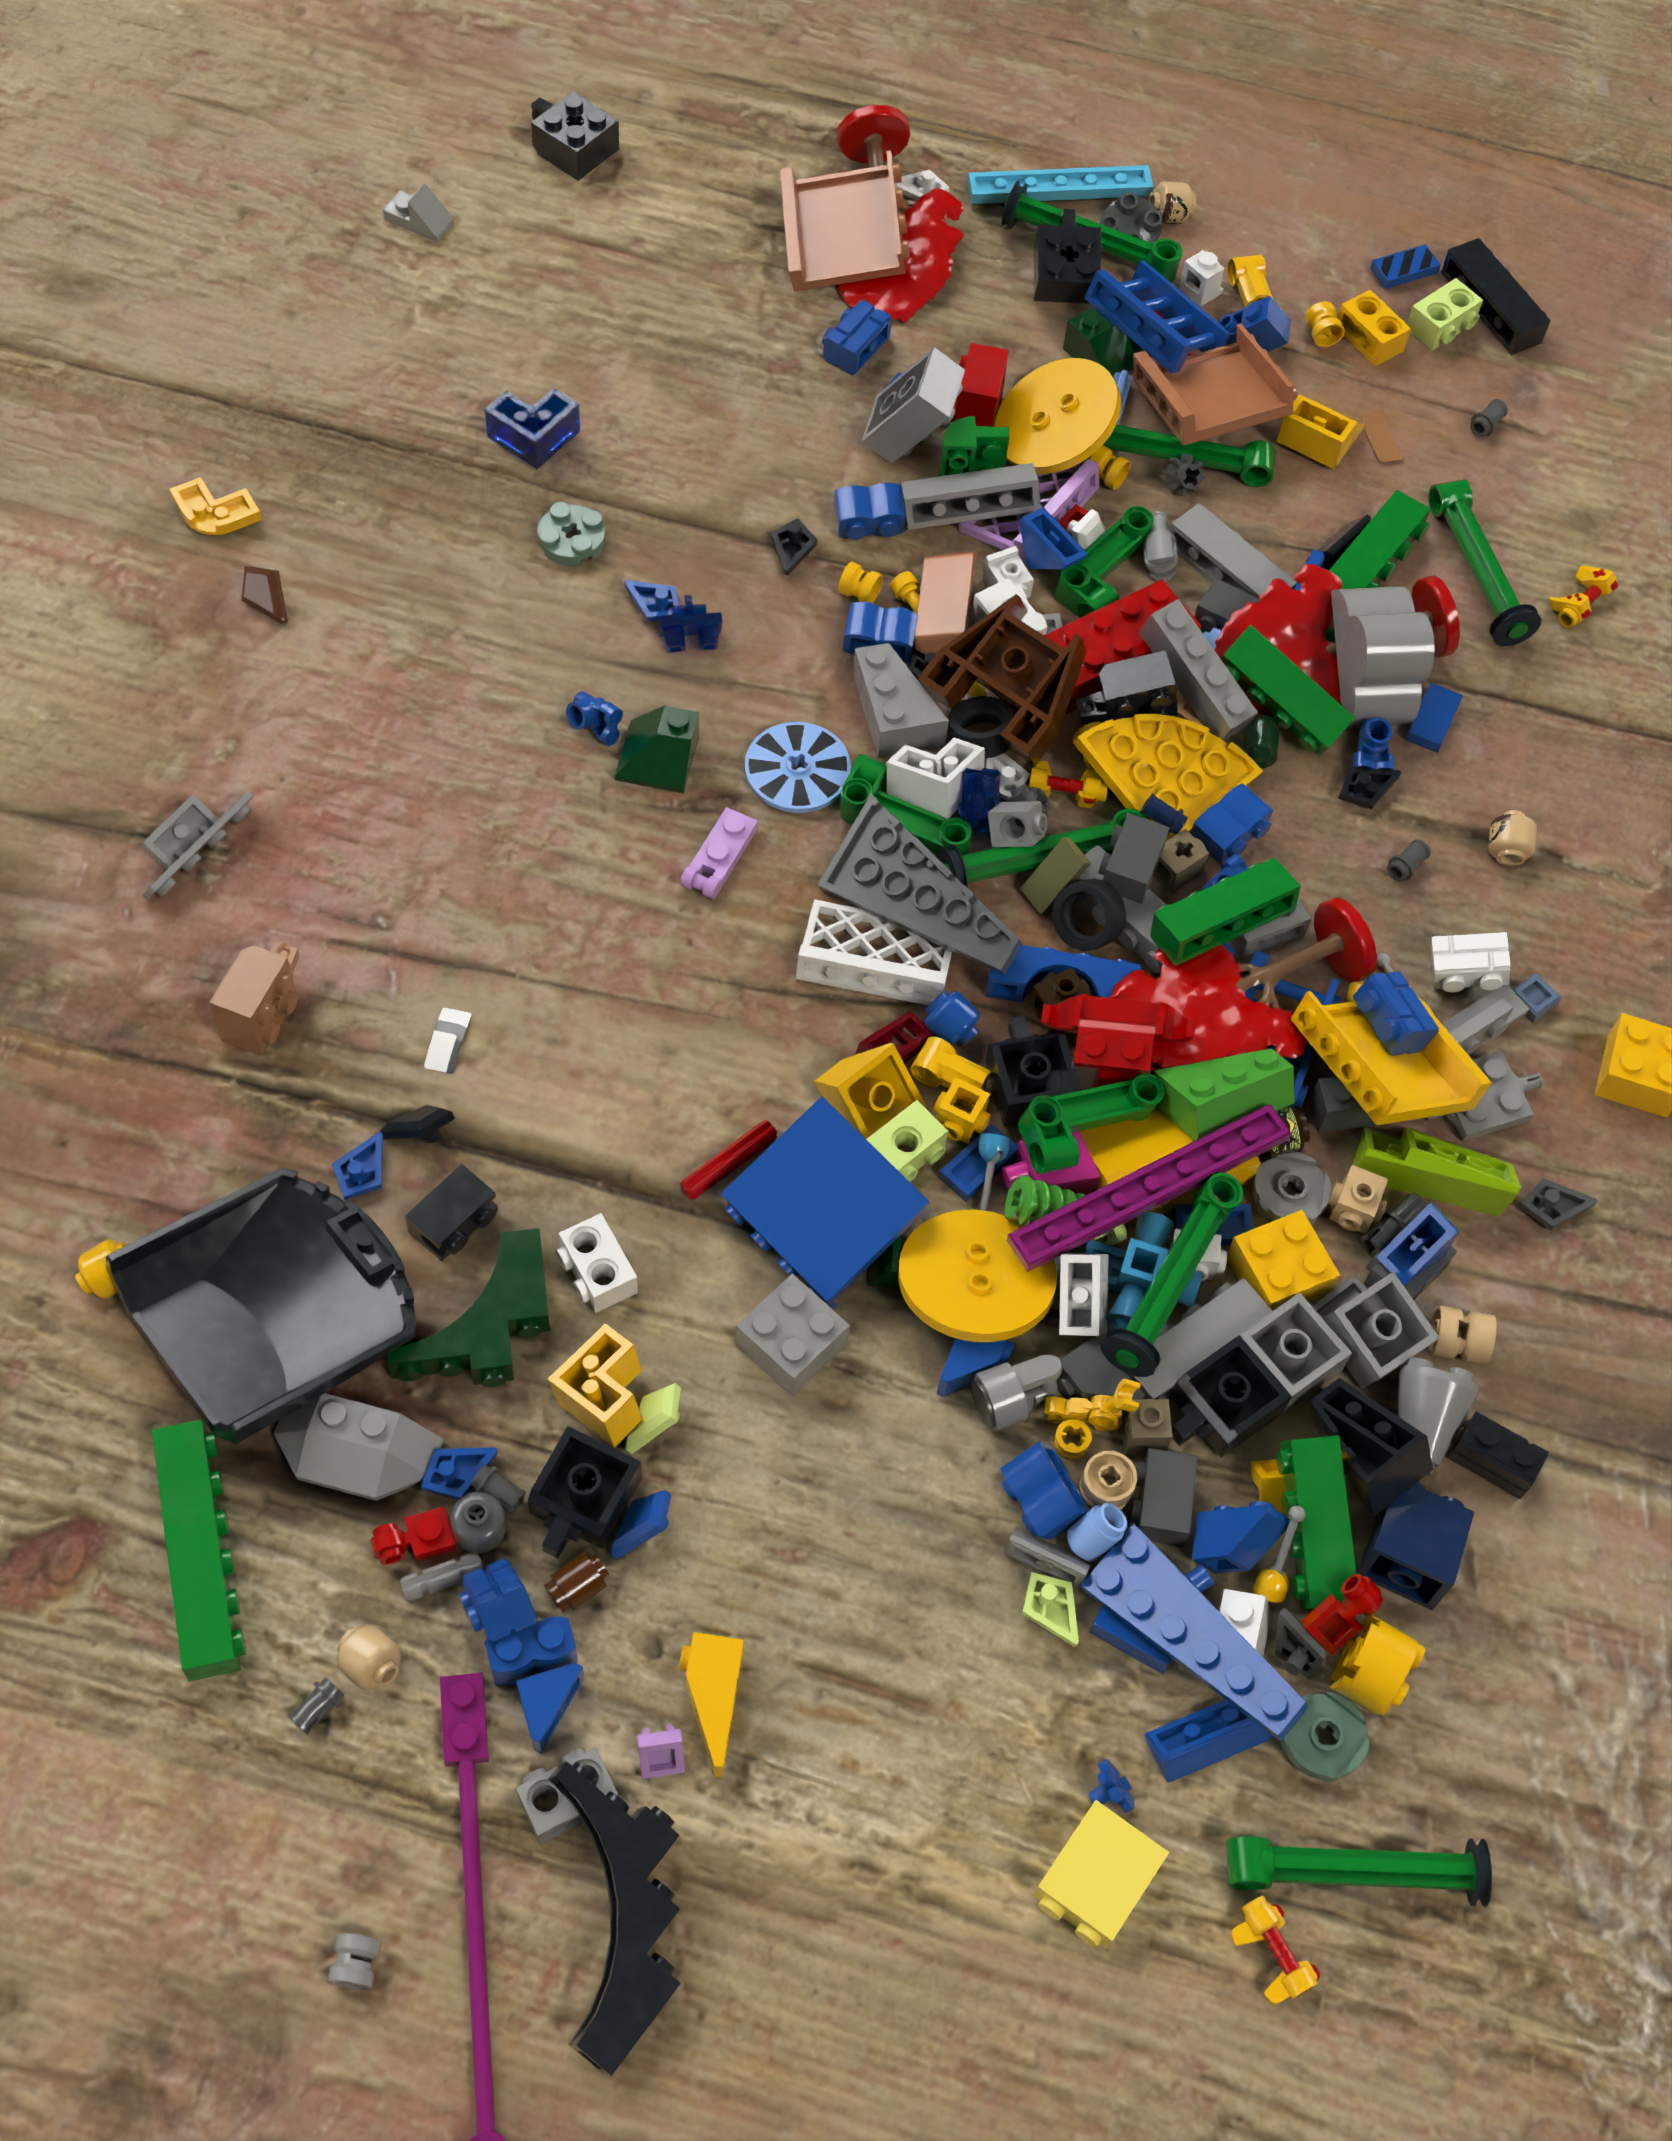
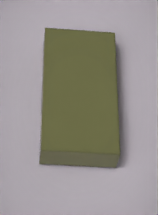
(1055, 873)

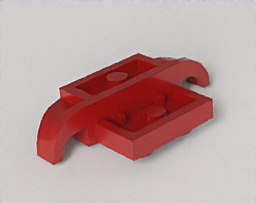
(1117, 1031)

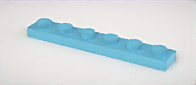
(1061, 183)

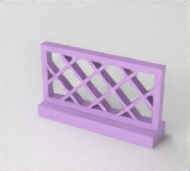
(1068, 493)

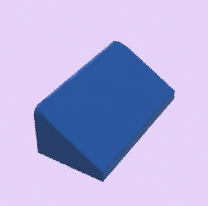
(1121, 1636)

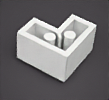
(932, 779)

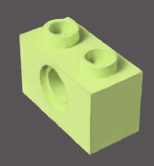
(915, 1129)

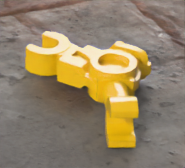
(1101, 1411)

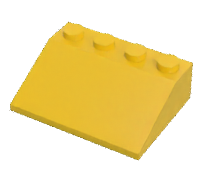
(1134, 1144)

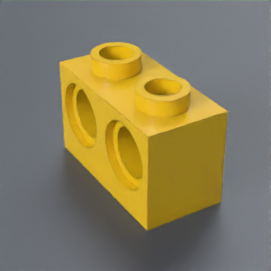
(1373, 327)

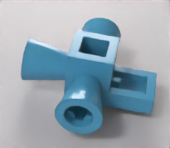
(1134, 1269)

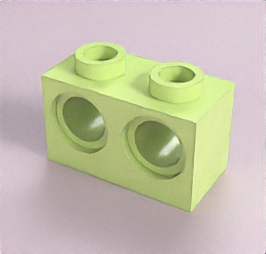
(1444, 314)

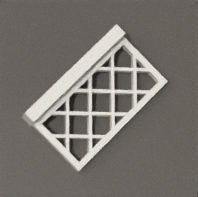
(871, 972)

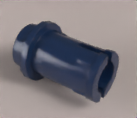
(1164, 814)

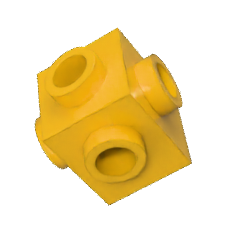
(963, 1111)

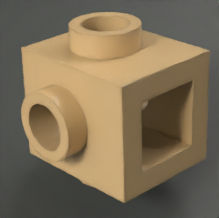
(1358, 1199)

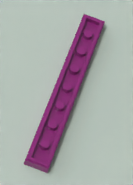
(1147, 1187)

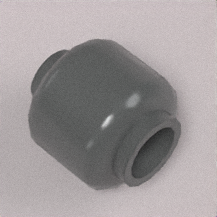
(478, 1522)

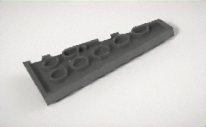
(904, 883)

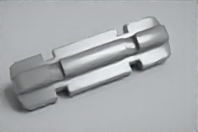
(439, 1576)

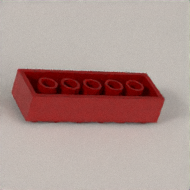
(1112, 635)

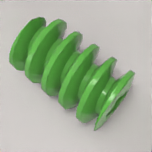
(1035, 1199)

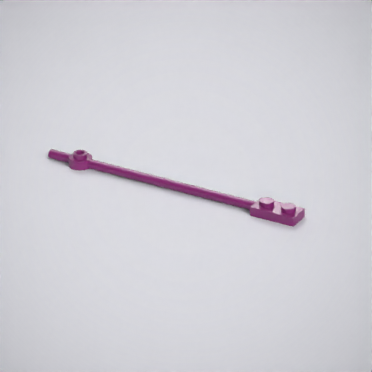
(464, 1746)

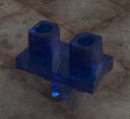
(690, 620)
(979, 796)

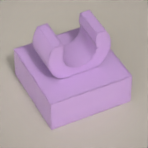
(661, 1752)

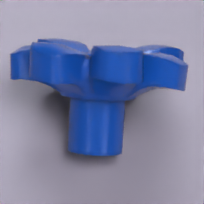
(1112, 1787)

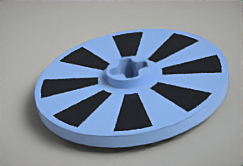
(800, 790)

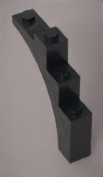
(632, 1981)

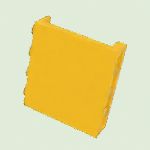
(1390, 1087)

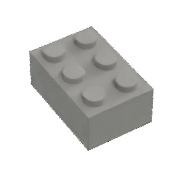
(914, 406)

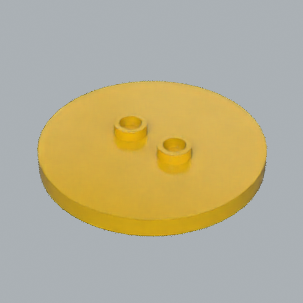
(1060, 414)
(969, 1281)

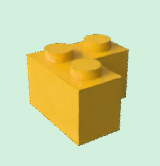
(595, 1382)

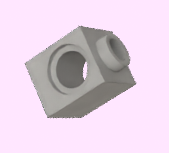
(1004, 829)

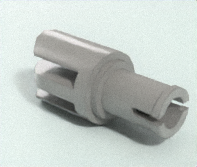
(1160, 549)

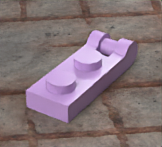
(719, 853)

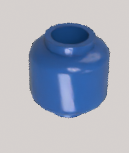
(952, 1018)

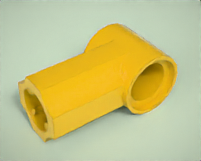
(1249, 276)
(940, 1065)

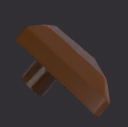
(264, 592)

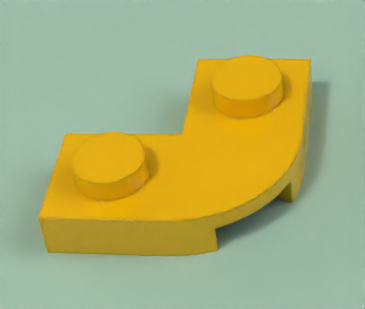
(211, 515)

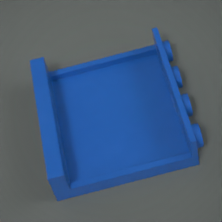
(824, 1201)

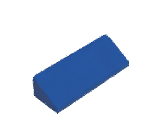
(1203, 1739)

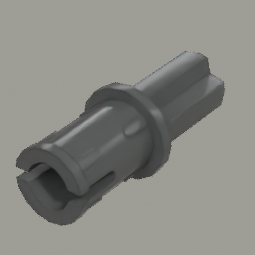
(1392, 1223)

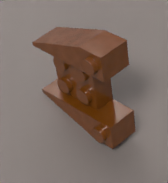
(1016, 667)

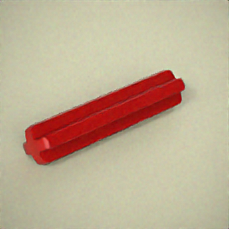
(728, 1159)

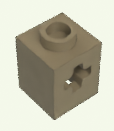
(1181, 861)
(1147, 1427)

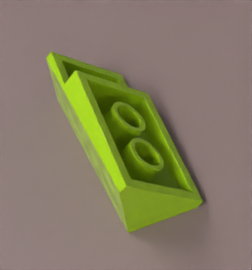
(1438, 1170)

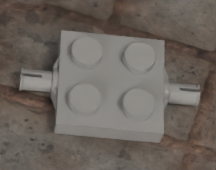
(1501, 1105)

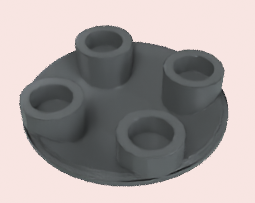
(1133, 217)

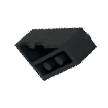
(1378, 1448)

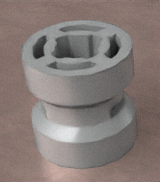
(354, 1962)

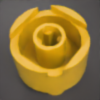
(1376, 1666)

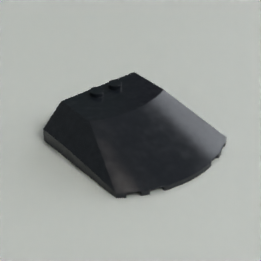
(265, 1300)

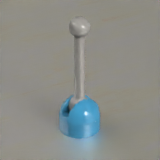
(992, 1149)

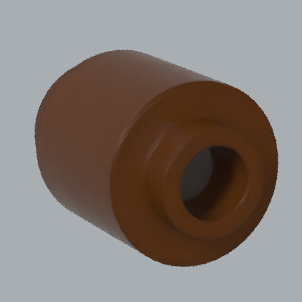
(577, 1582)

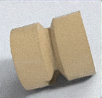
(1475, 1338)
(1108, 1479)

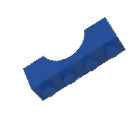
(1035, 963)

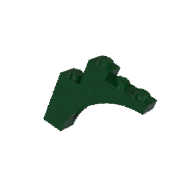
(480, 1338)

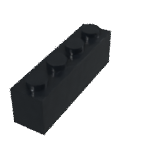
(1505, 305)

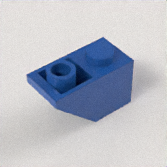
(1263, 320)
(1236, 1537)

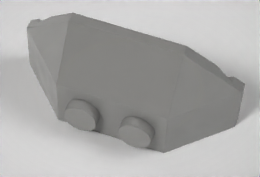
(355, 1447)

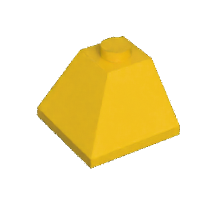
(869, 1088)

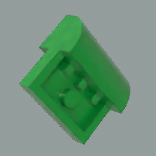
(972, 447)

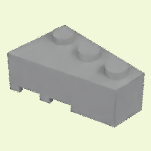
(896, 703)

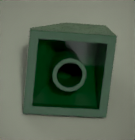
(1099, 340)
(660, 749)

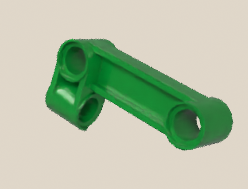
(1082, 584)
(932, 830)
(1052, 1143)

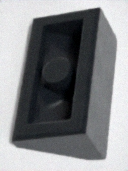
(1341, 541)

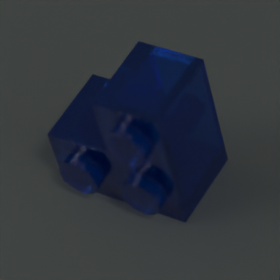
(535, 430)

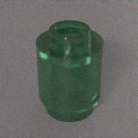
(1262, 740)

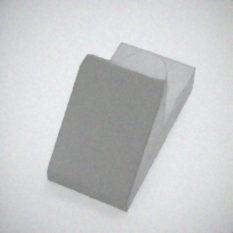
(419, 213)

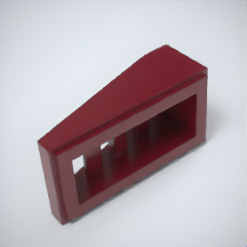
(895, 1029)

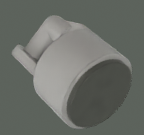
(1009, 1392)

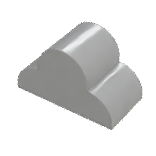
(1381, 653)

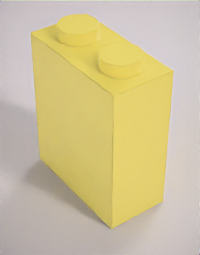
(1099, 1875)

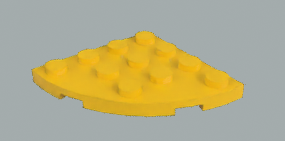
(1166, 758)

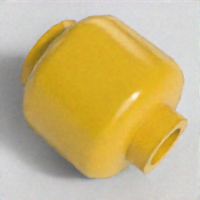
(93, 1269)

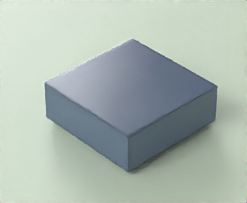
(1537, 996)

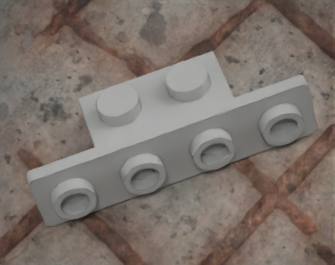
(184, 834)
(1486, 1018)

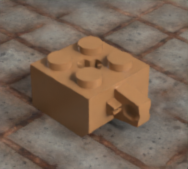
(256, 997)

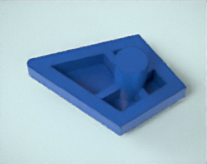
(652, 598)
(361, 1168)
(454, 1469)
(642, 1521)

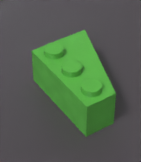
(1224, 1089)

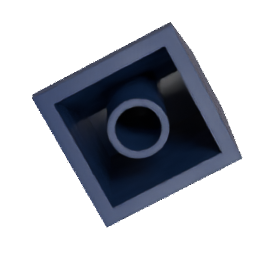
(1417, 1546)

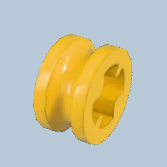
(1073, 1427)

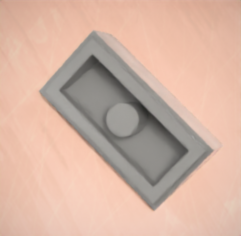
(1047, 1557)

